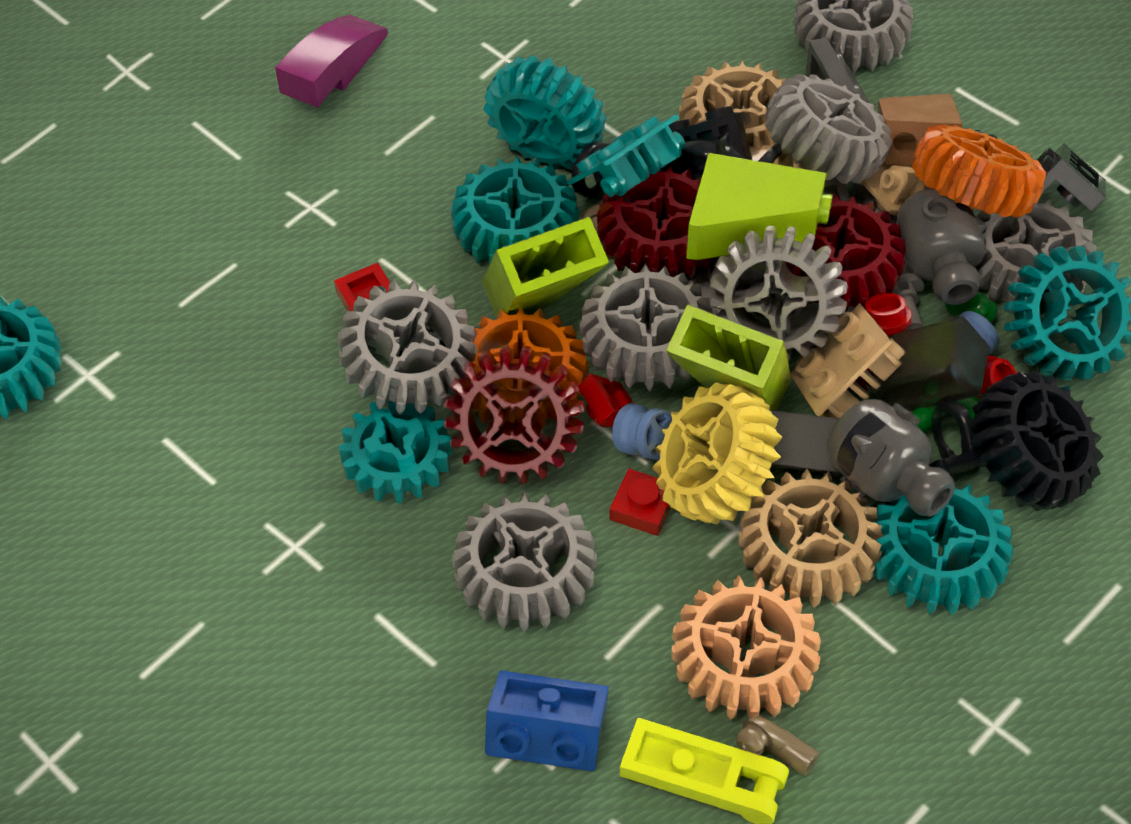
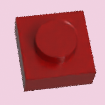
(359, 284)
(603, 399)
(639, 503)

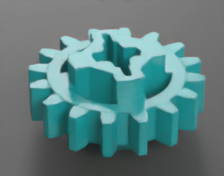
(391, 451)

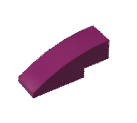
(328, 58)

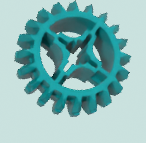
(543, 111)
(488, 200)
(1095, 345)
(26, 364)
(970, 538)

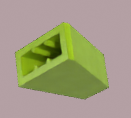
(749, 196)
(543, 268)
(730, 354)

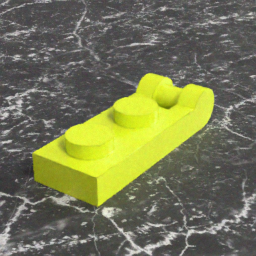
(703, 770)

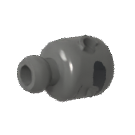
(943, 244)
(888, 457)

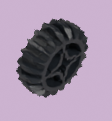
(1035, 441)

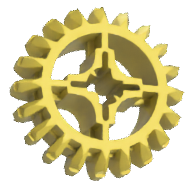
(717, 453)

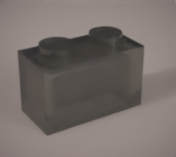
(939, 365)

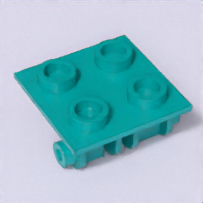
(633, 156)

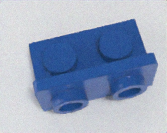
(545, 720)

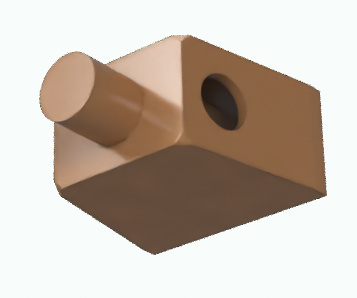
(909, 121)

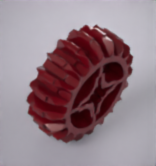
(632, 225)
(868, 248)
(498, 399)

